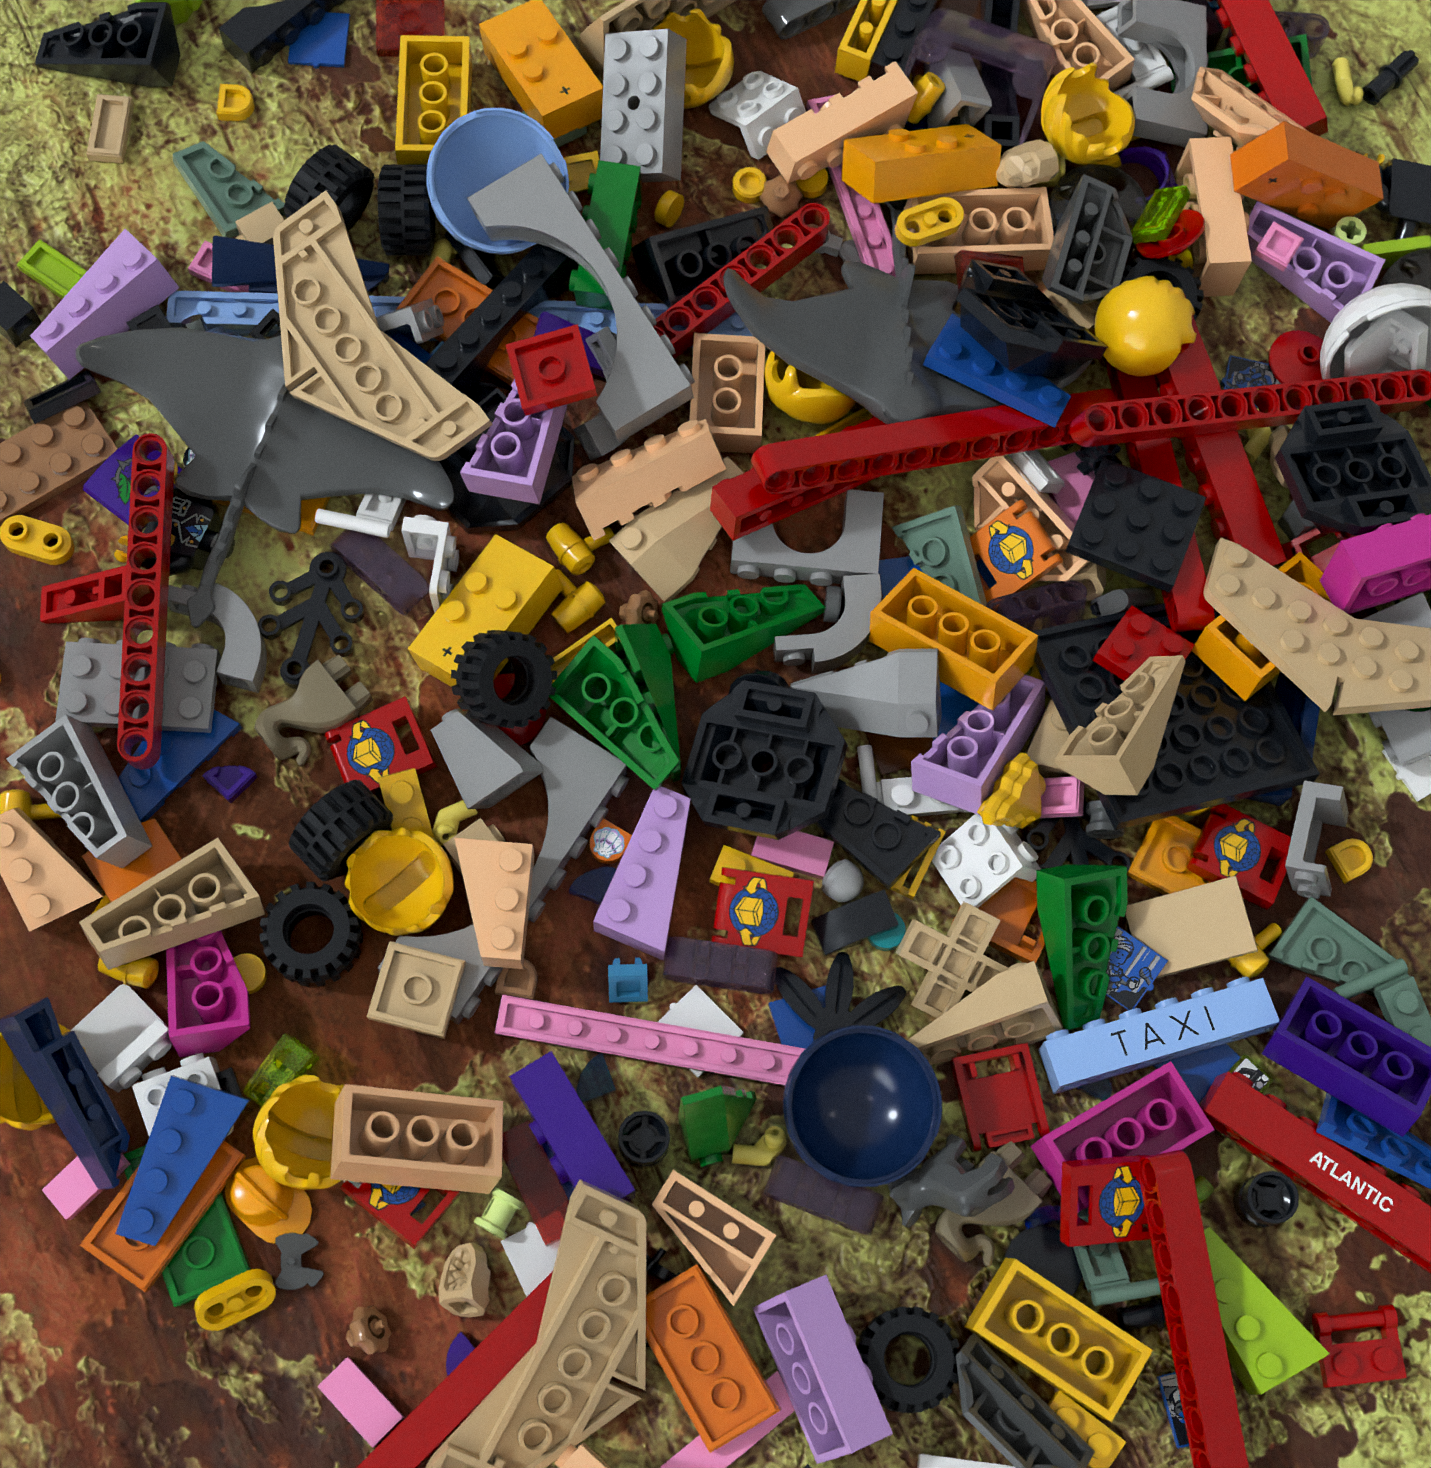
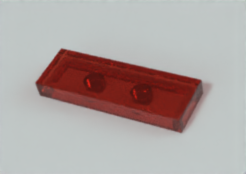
(536, 1181)

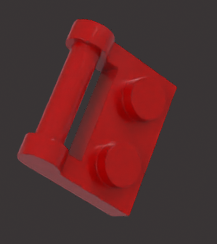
(1360, 1360)

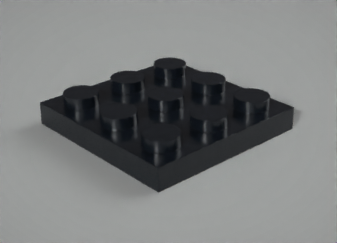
(1136, 525)

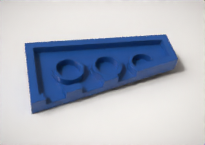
(969, 363)
(179, 758)
(1369, 1138)
(180, 1146)

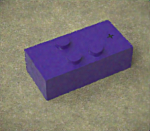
(1353, 1056)
(568, 1128)

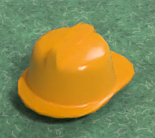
(265, 1204)

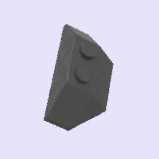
(1088, 244)
(1013, 1414)

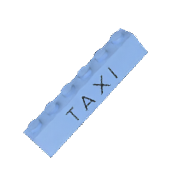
(1157, 1035)

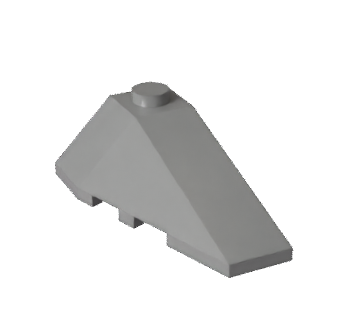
(883, 696)

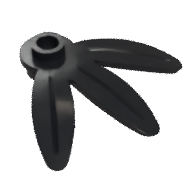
(837, 999)

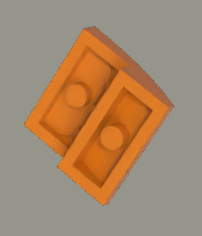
(119, 881)

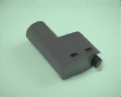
(1121, 600)

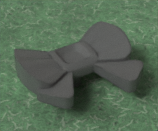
(292, 1274)

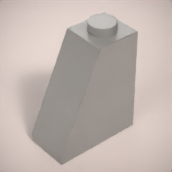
(965, 95)
(482, 759)

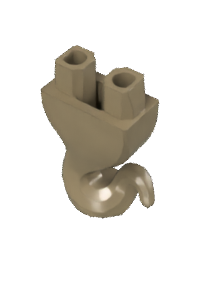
(314, 707)
(1009, 1211)

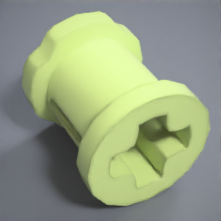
(1350, 230)
(499, 1213)

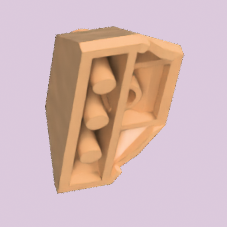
(1233, 107)
(1002, 484)

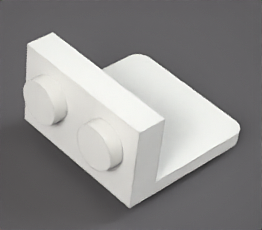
(758, 108)
(1390, 339)
(433, 541)
(983, 860)
(122, 1037)
(154, 1084)

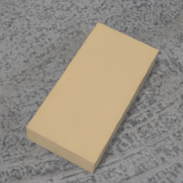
(110, 128)

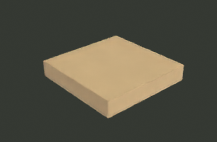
(416, 989)

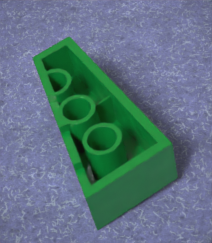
(614, 211)

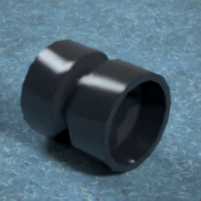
(643, 1139)
(1266, 1199)

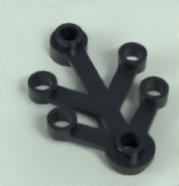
(312, 612)
(1073, 842)

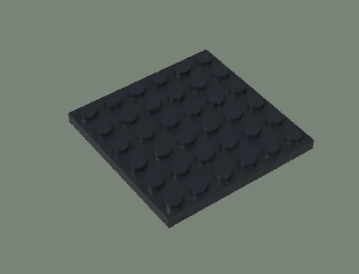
(1213, 740)

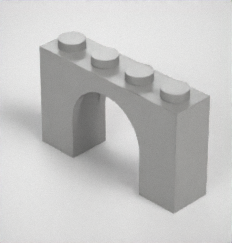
(1180, 33)
(853, 554)
(1406, 730)

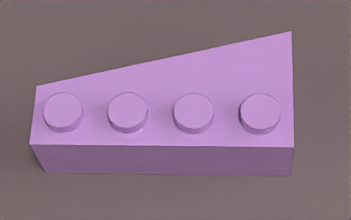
(1324, 268)
(112, 292)
(515, 452)
(973, 753)
(645, 883)

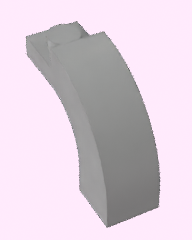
(595, 434)
(844, 639)
(245, 649)

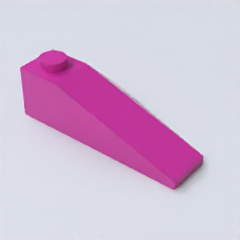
(205, 996)

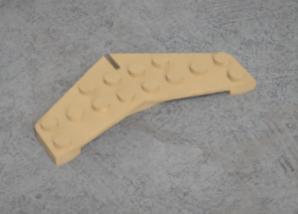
(360, 369)
(1318, 643)
(586, 1336)

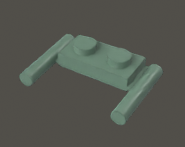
(1396, 996)
(1106, 1273)

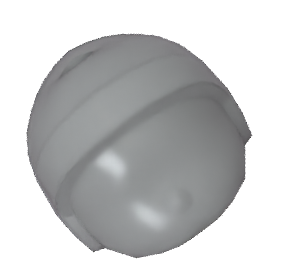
(843, 881)

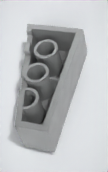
(82, 787)

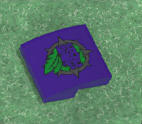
(112, 481)

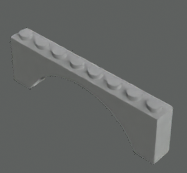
(537, 209)
(578, 787)

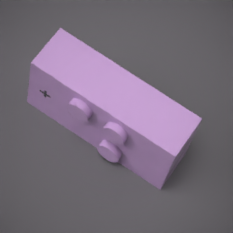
(822, 1370)

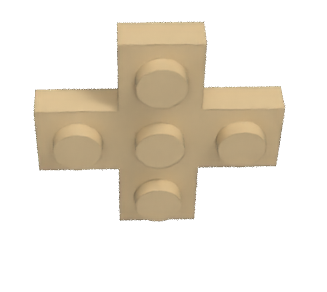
(952, 960)

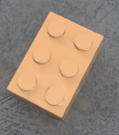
(729, 389)

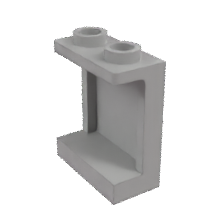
(423, 318)
(1317, 805)

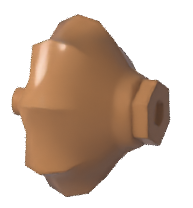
(781, 196)
(640, 609)
(369, 1330)

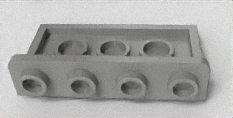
(93, 677)

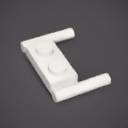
(1149, 65)
(375, 515)
(898, 792)

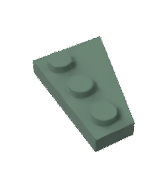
(220, 187)
(944, 550)
(1327, 946)

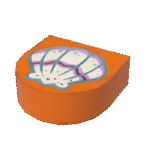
(608, 842)

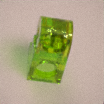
(282, 1065)

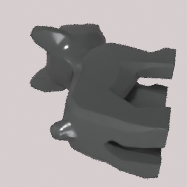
(951, 1184)

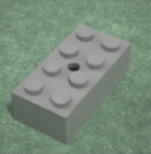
(644, 102)

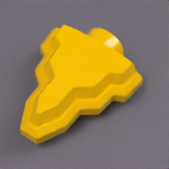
(1015, 795)

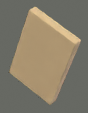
(1194, 925)

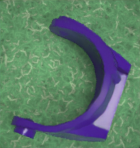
(1153, 159)

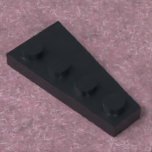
(876, 835)

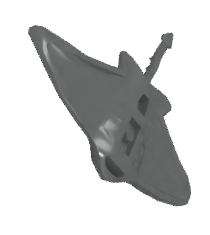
(869, 337)
(253, 435)

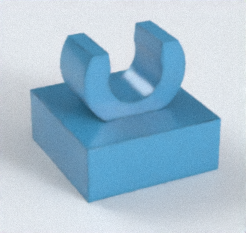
(628, 981)

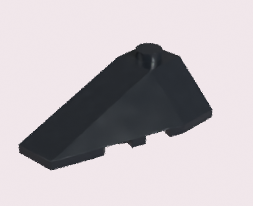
(123, 47)
(686, 257)

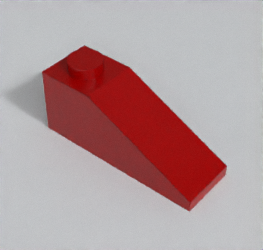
(88, 598)

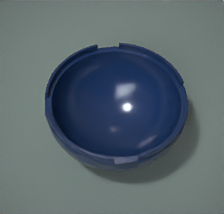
(862, 1106)

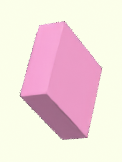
(1278, 246)

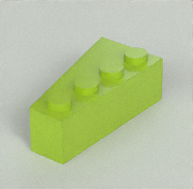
(1259, 1331)

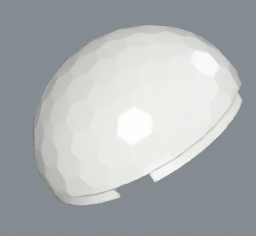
(1361, 311)

